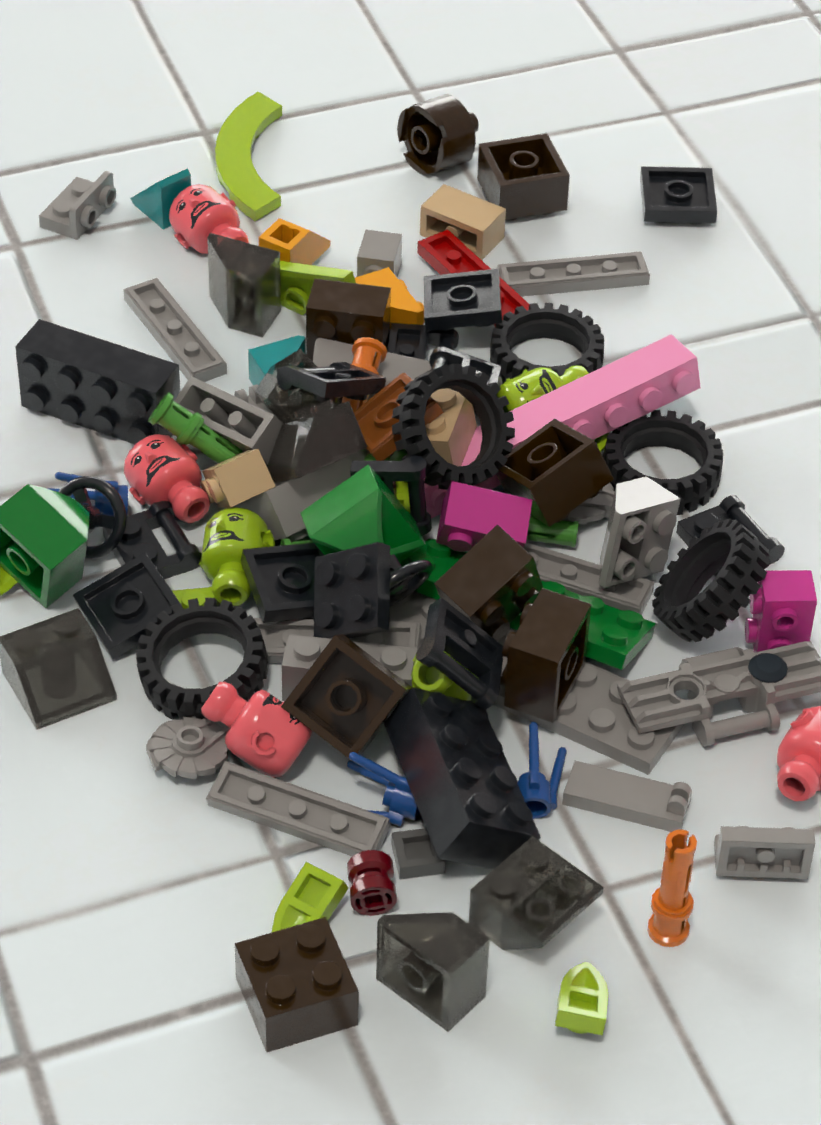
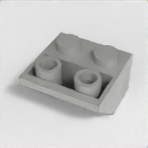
(637, 531)

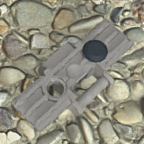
(737, 673)

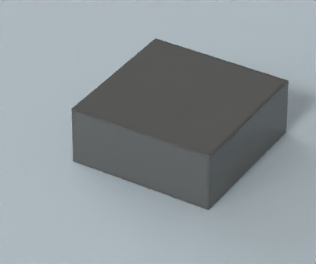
(415, 854)

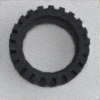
(549, 324)
(485, 403)
(675, 434)
(742, 564)
(189, 623)

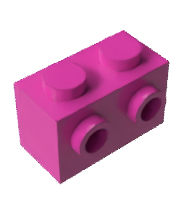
(474, 511)
(781, 610)

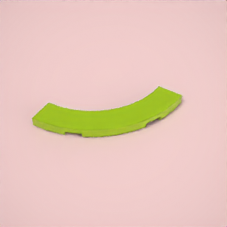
(234, 153)

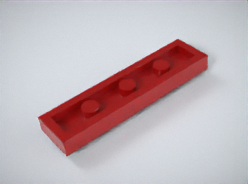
(450, 256)

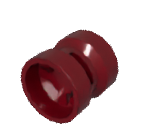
(371, 882)

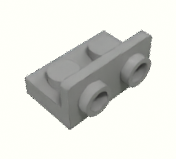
(79, 206)
(764, 852)

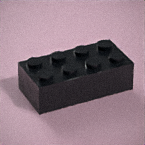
(93, 381)
(459, 779)

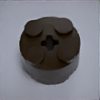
(437, 134)

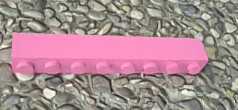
(598, 401)

